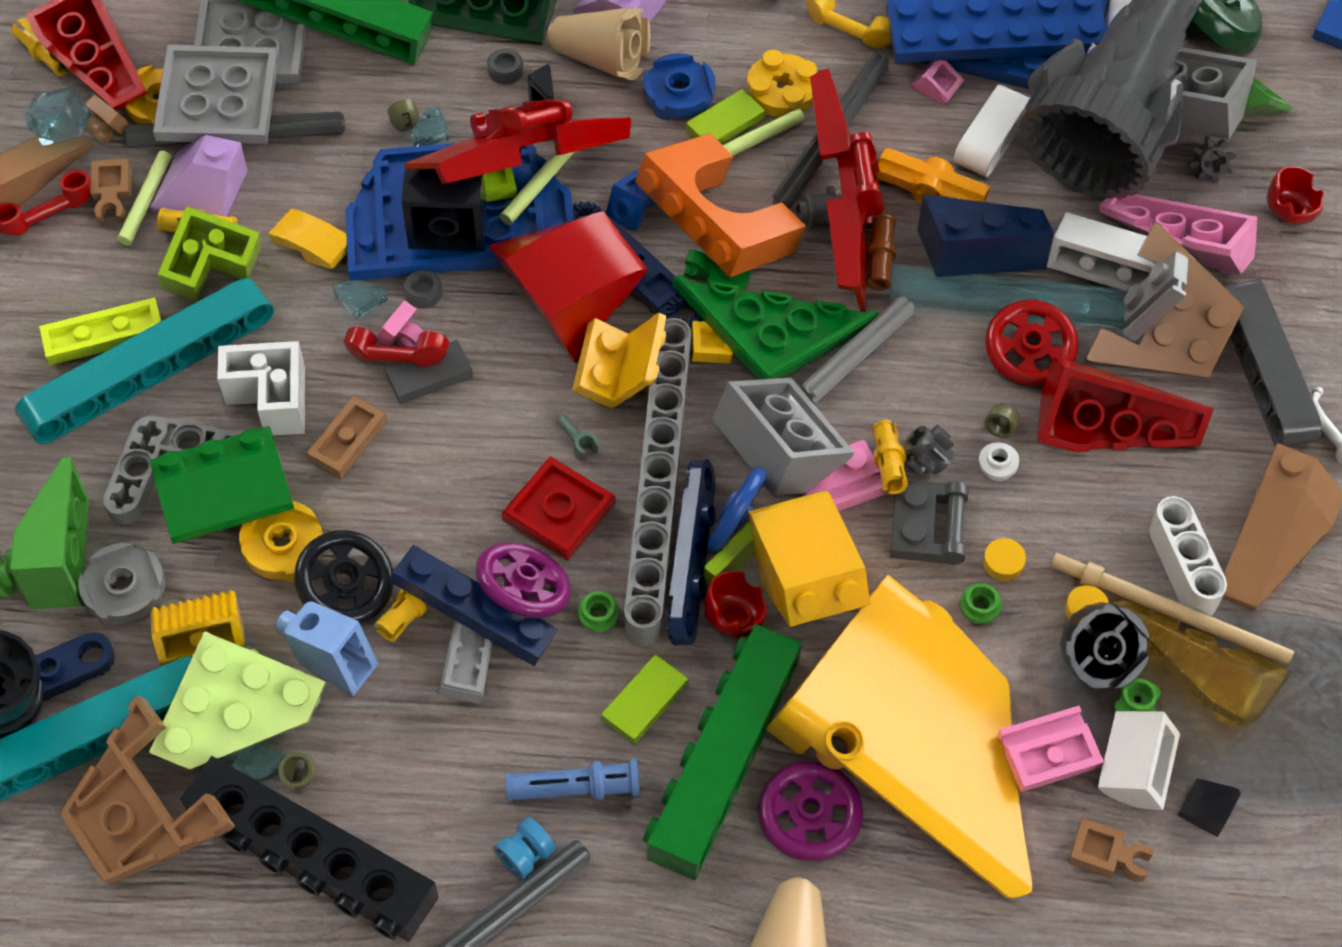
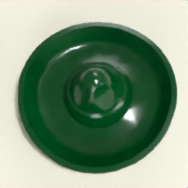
(1229, 23)

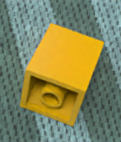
(808, 559)

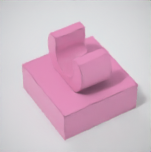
(400, 328)

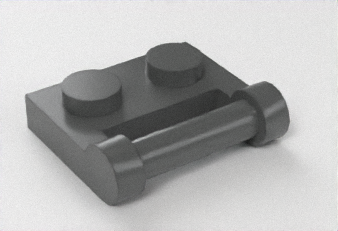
(915, 522)

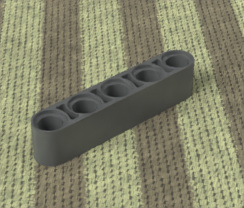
(1272, 368)

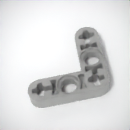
(170, 434)

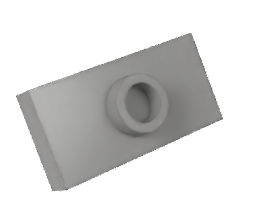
(465, 665)

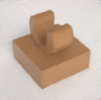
(105, 120)

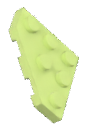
(232, 702)

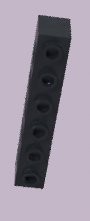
(396, 916)

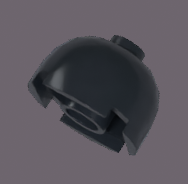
(1105, 645)

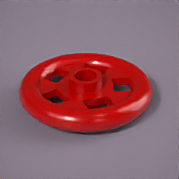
(1016, 315)

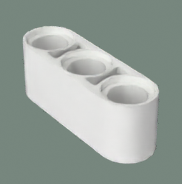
(991, 131)
(1187, 539)

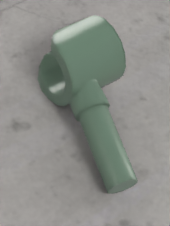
(579, 438)

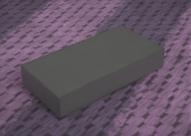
(415, 381)

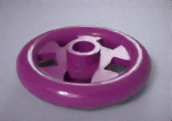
(523, 580)
(794, 842)

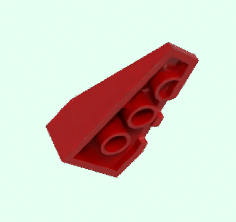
(90, 46)
(1101, 410)

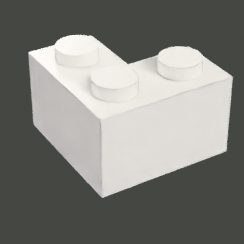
(267, 376)

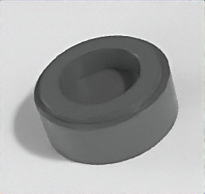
(505, 66)
(422, 289)

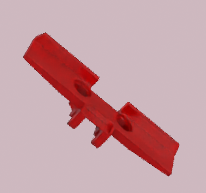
(509, 128)
(858, 181)

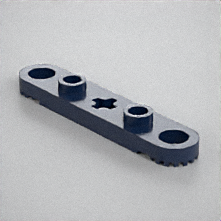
(656, 286)
(688, 578)
(62, 665)

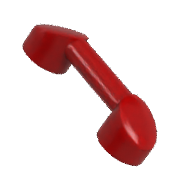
(76, 192)
(429, 350)

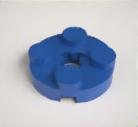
(678, 103)

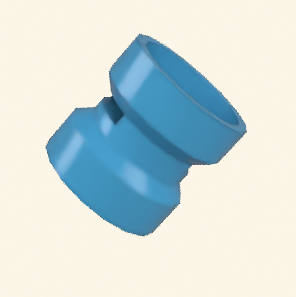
(525, 848)

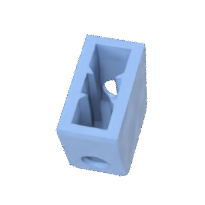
(329, 645)

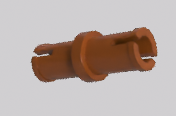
(881, 252)

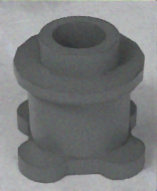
(813, 209)

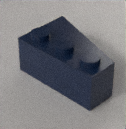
(982, 236)

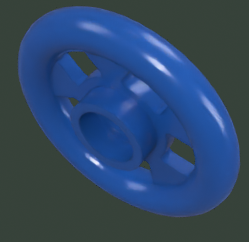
(736, 509)

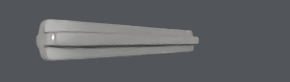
(857, 349)

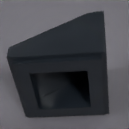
(540, 84)
(1209, 805)

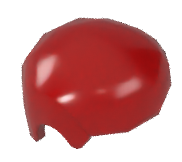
(1294, 196)
(734, 604)

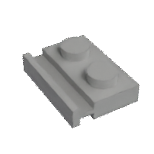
(1155, 295)

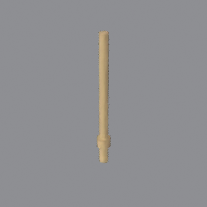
(1094, 576)

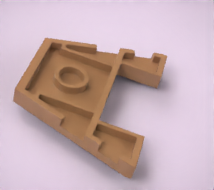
(1189, 335)
(121, 816)

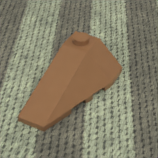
(32, 166)
(1285, 521)

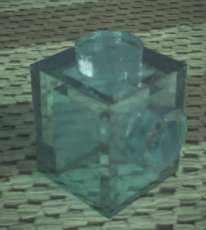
(57, 115)

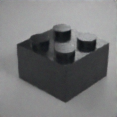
(444, 213)

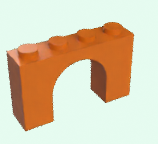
(731, 239)

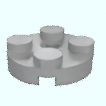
(124, 605)

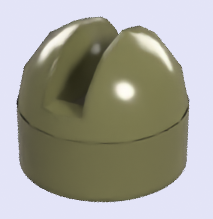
(403, 114)
(999, 428)
(289, 769)

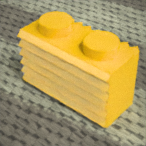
(179, 627)

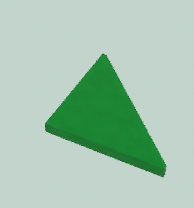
(770, 328)

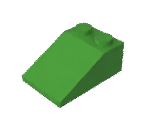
(52, 542)

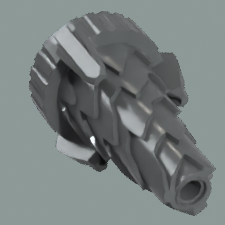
(1110, 112)

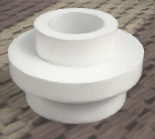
(998, 470)

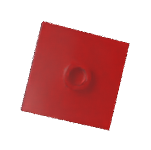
(558, 508)

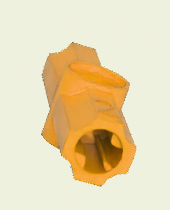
(928, 177)

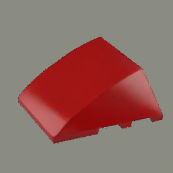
(573, 274)

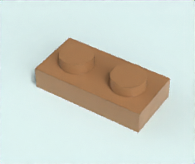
(347, 437)

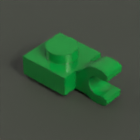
(702, 268)

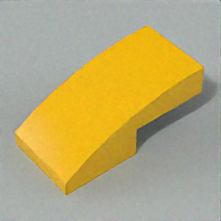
(313, 237)

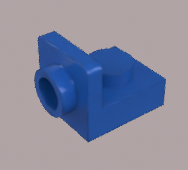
(628, 202)

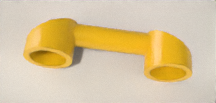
(874, 36)

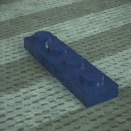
(468, 604)

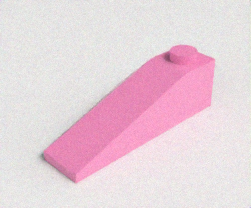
(1210, 235)

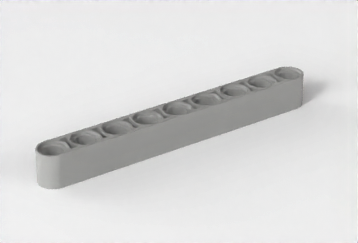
(658, 493)

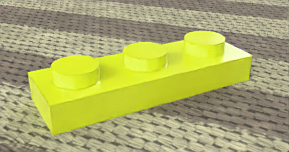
(97, 330)

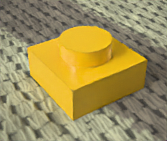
(707, 345)

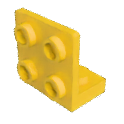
(618, 363)

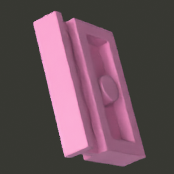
(853, 481)
(1050, 749)

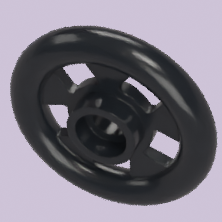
(341, 543)

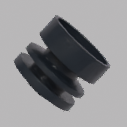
(19, 683)

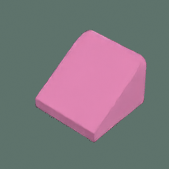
(938, 81)

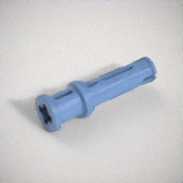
(595, 780)

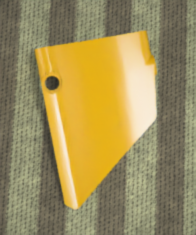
(918, 729)

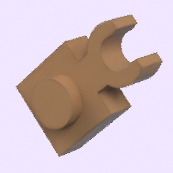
(109, 184)
(1101, 851)

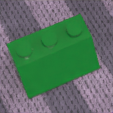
(221, 484)

